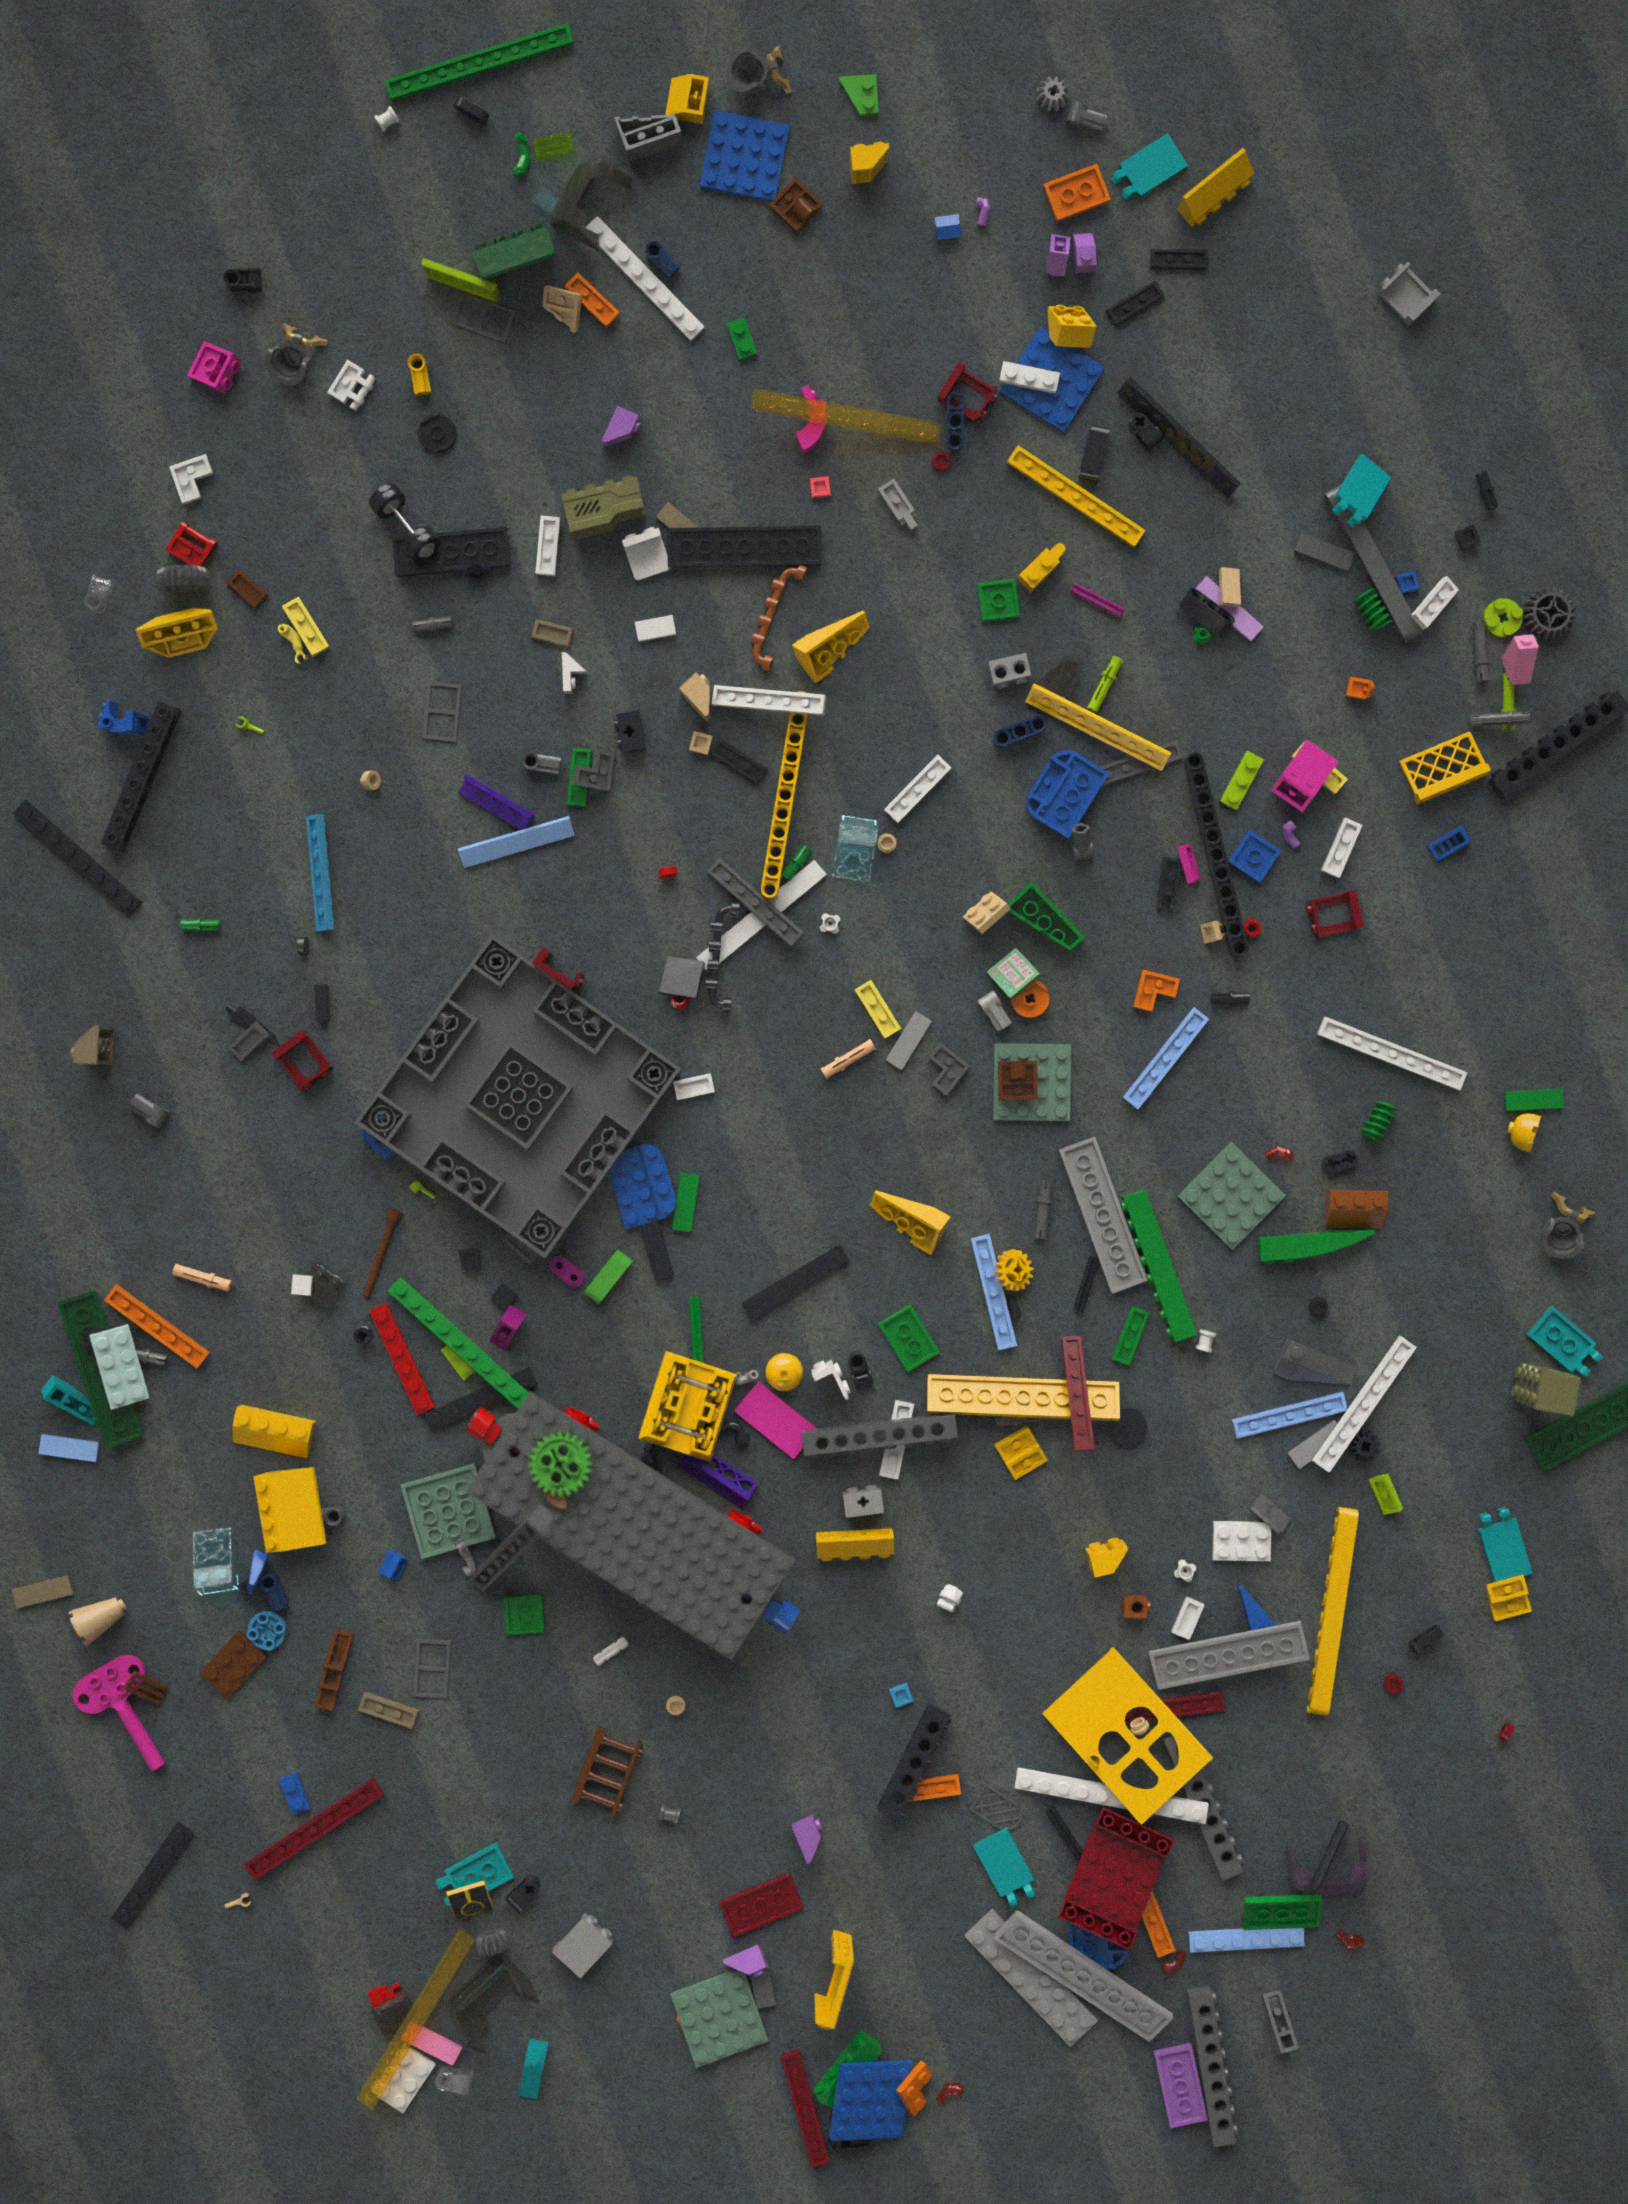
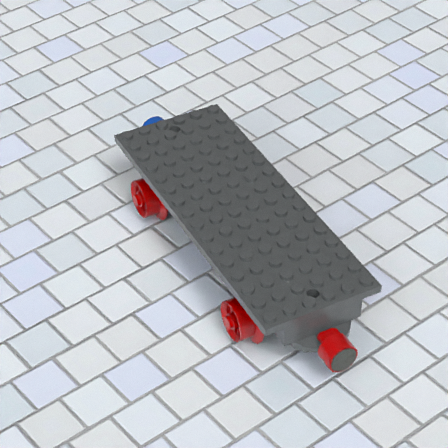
(637, 1528)

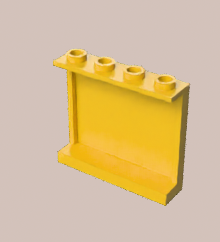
(828, 2006)

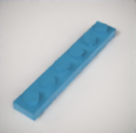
(320, 873)

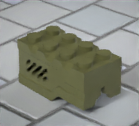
(602, 507)
(1546, 1389)

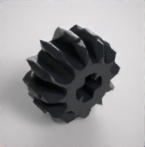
(1370, 1445)

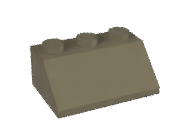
(94, 1046)

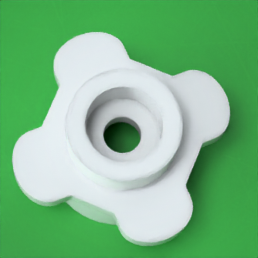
(826, 927)
(1187, 1576)

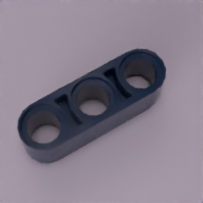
(952, 412)
(1026, 725)

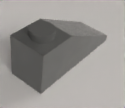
(1279, 2024)

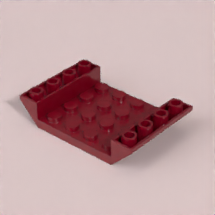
(1115, 1878)

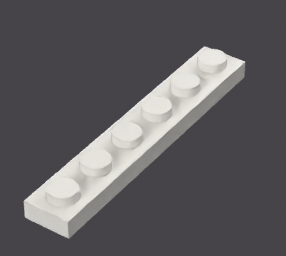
(769, 700)

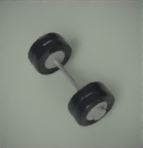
(386, 503)

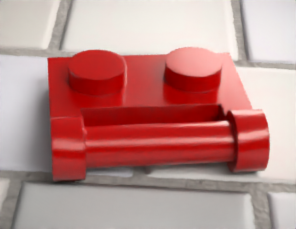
(187, 551)

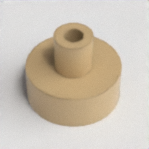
(370, 780)

